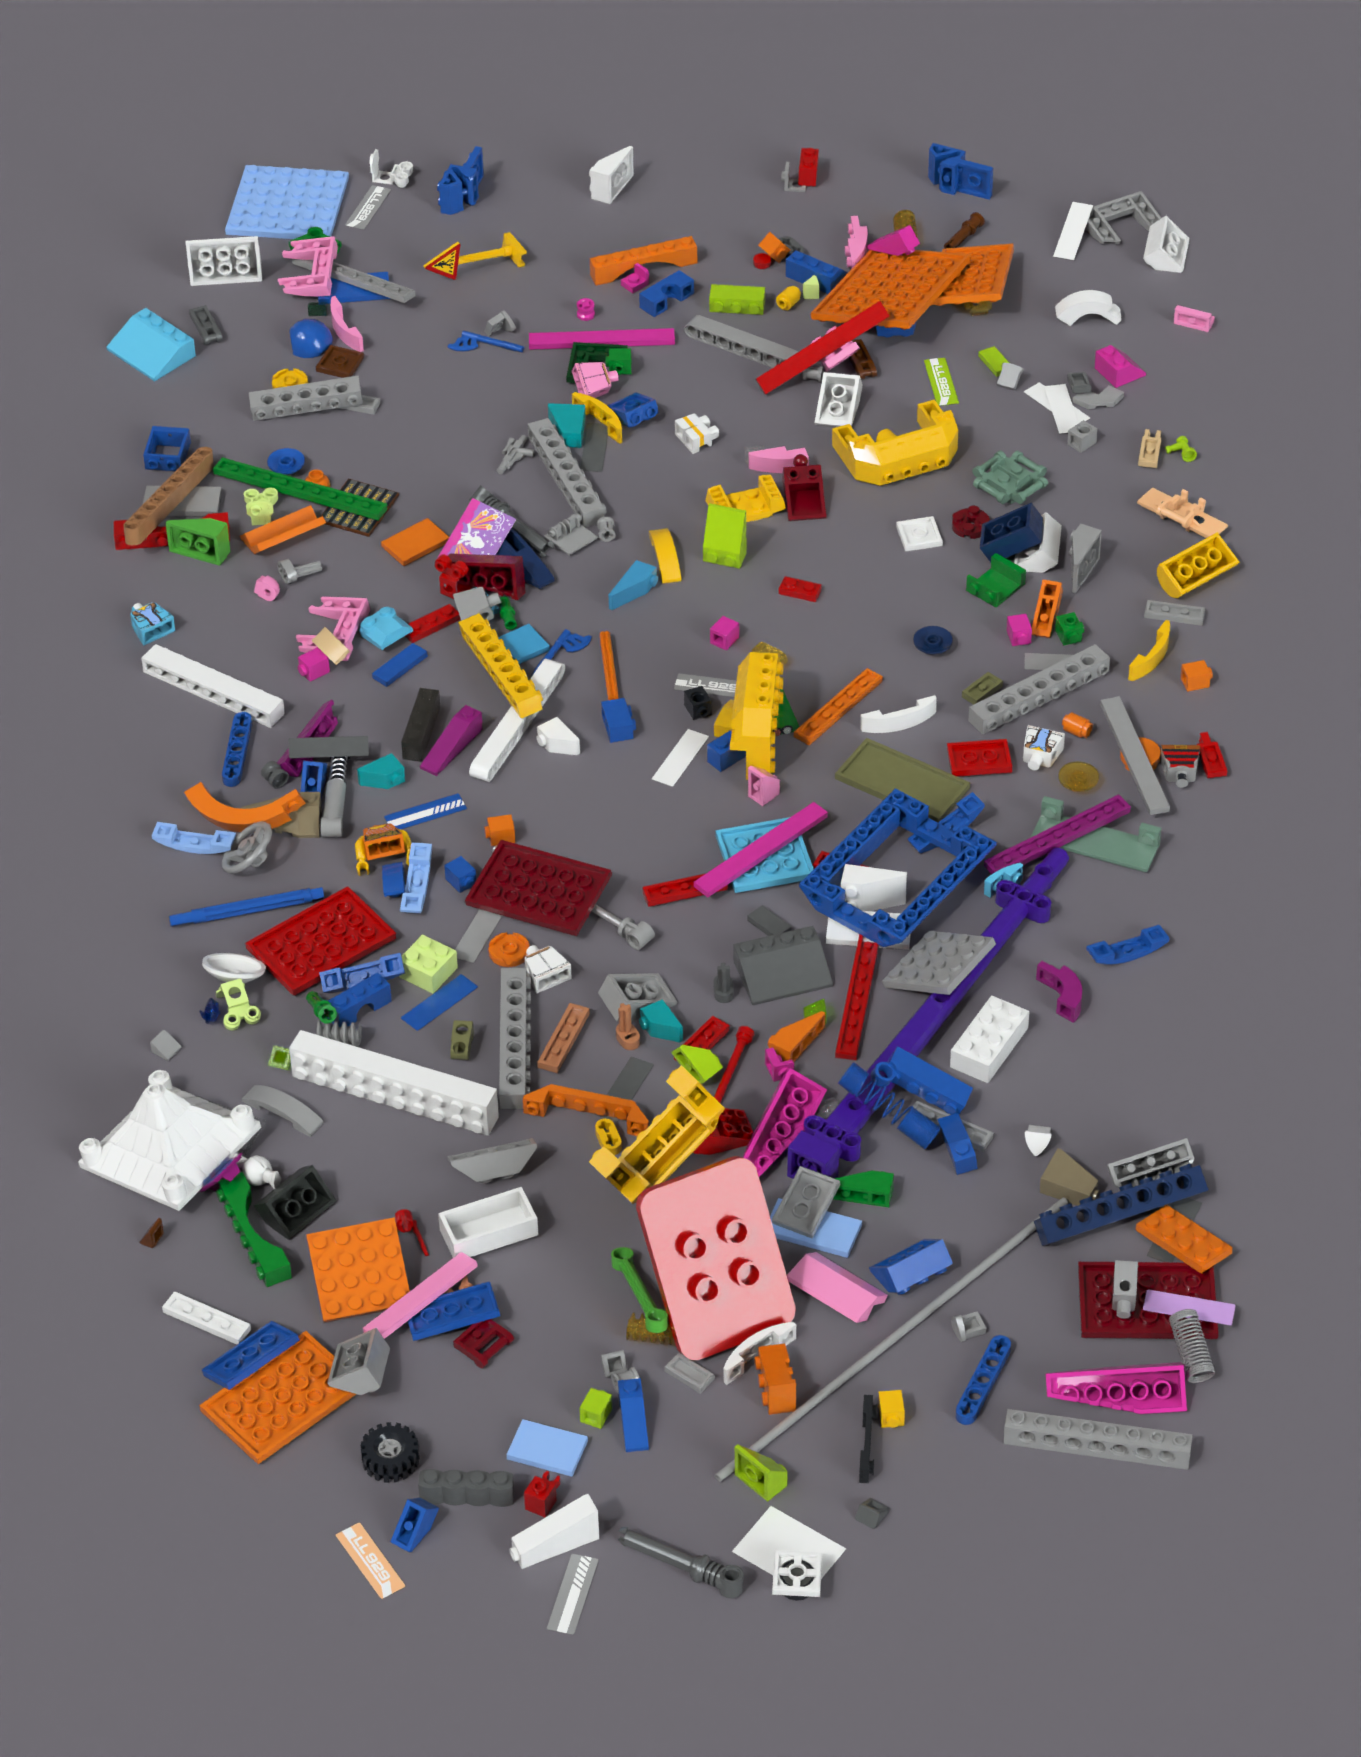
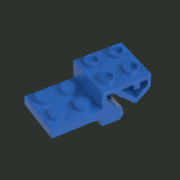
(956, 174)
(461, 183)

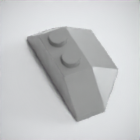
(494, 1161)
(1151, 1165)

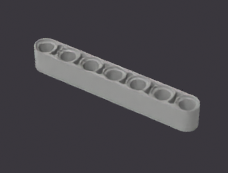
(737, 341)

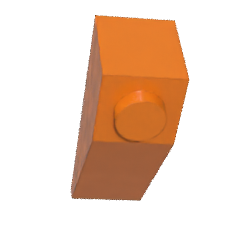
(1047, 608)
(796, 1037)

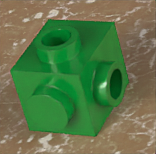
(619, 360)
(1069, 628)

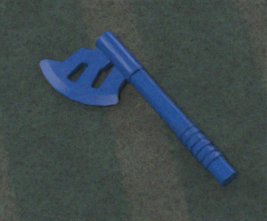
(466, 336)
(562, 641)

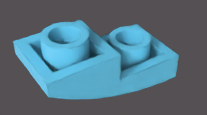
(1012, 873)

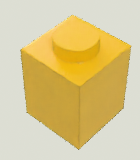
(891, 1408)

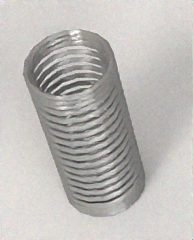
(1189, 1372)

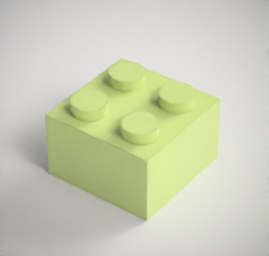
(428, 963)

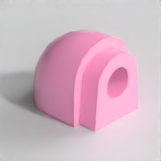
(267, 588)

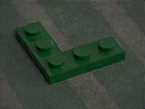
(588, 351)

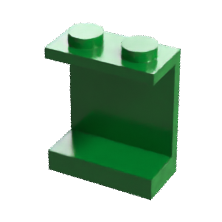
(998, 582)

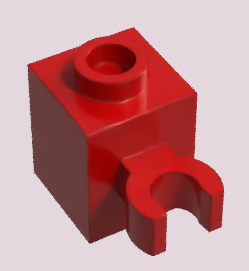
(541, 1494)

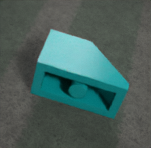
(382, 773)
(661, 1022)

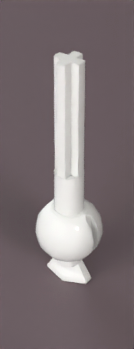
(258, 1171)

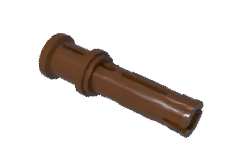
(968, 228)

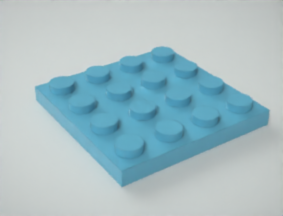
(783, 867)

